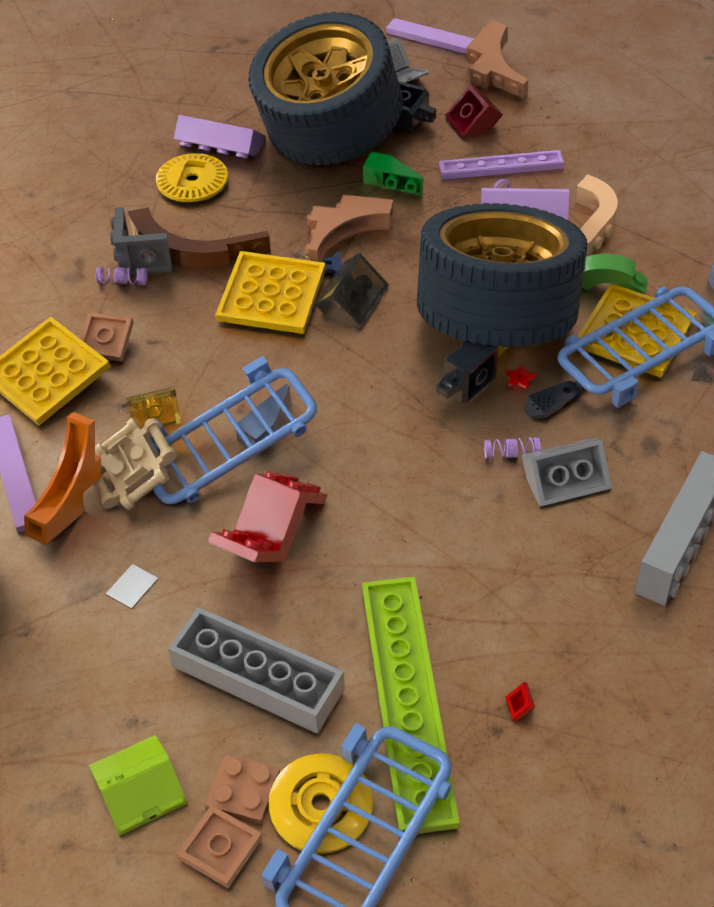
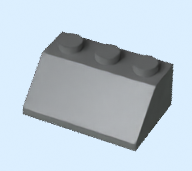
(567, 471)

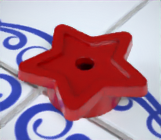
(520, 383)

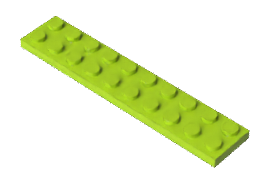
(407, 695)

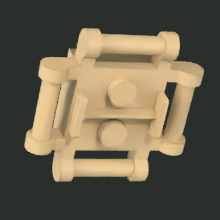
(133, 463)

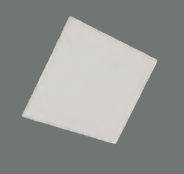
(131, 586)

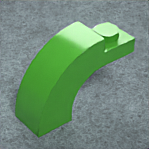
(614, 270)

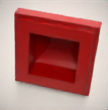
(520, 701)

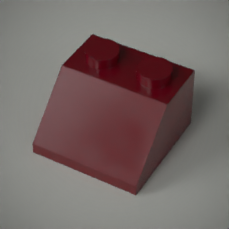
(473, 113)

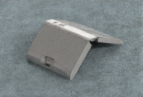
(401, 63)

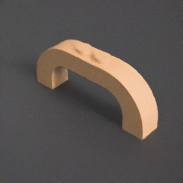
(603, 201)

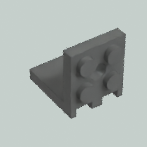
(130, 249)

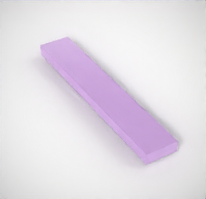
(429, 35)
(501, 164)
(14, 474)

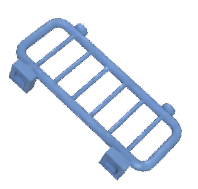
(259, 376)
(626, 385)
(356, 744)

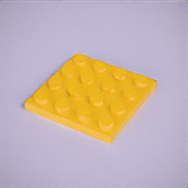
(271, 292)
(620, 301)
(48, 370)

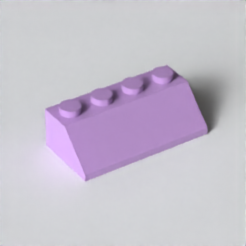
(219, 136)
(550, 200)

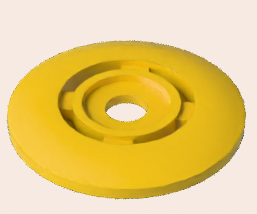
(211, 177)
(294, 813)

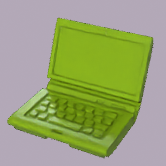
(138, 784)

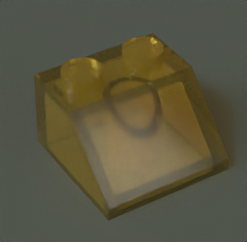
(155, 404)

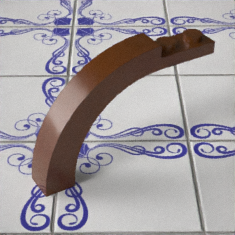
(200, 253)

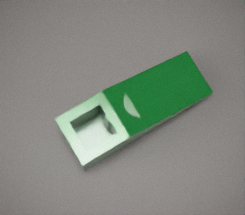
(390, 173)

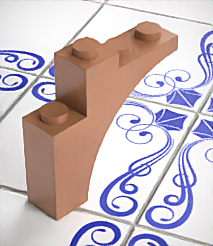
(488, 62)
(349, 218)

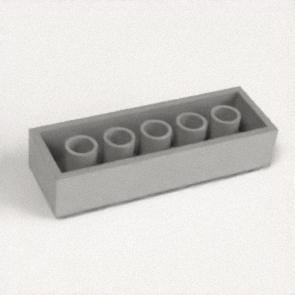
(679, 534)
(257, 669)

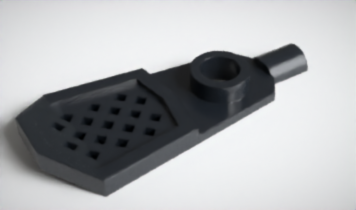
(550, 400)

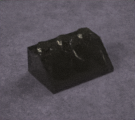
(352, 292)

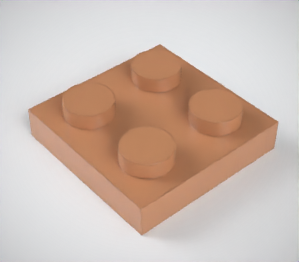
(107, 334)
(242, 788)
(219, 846)

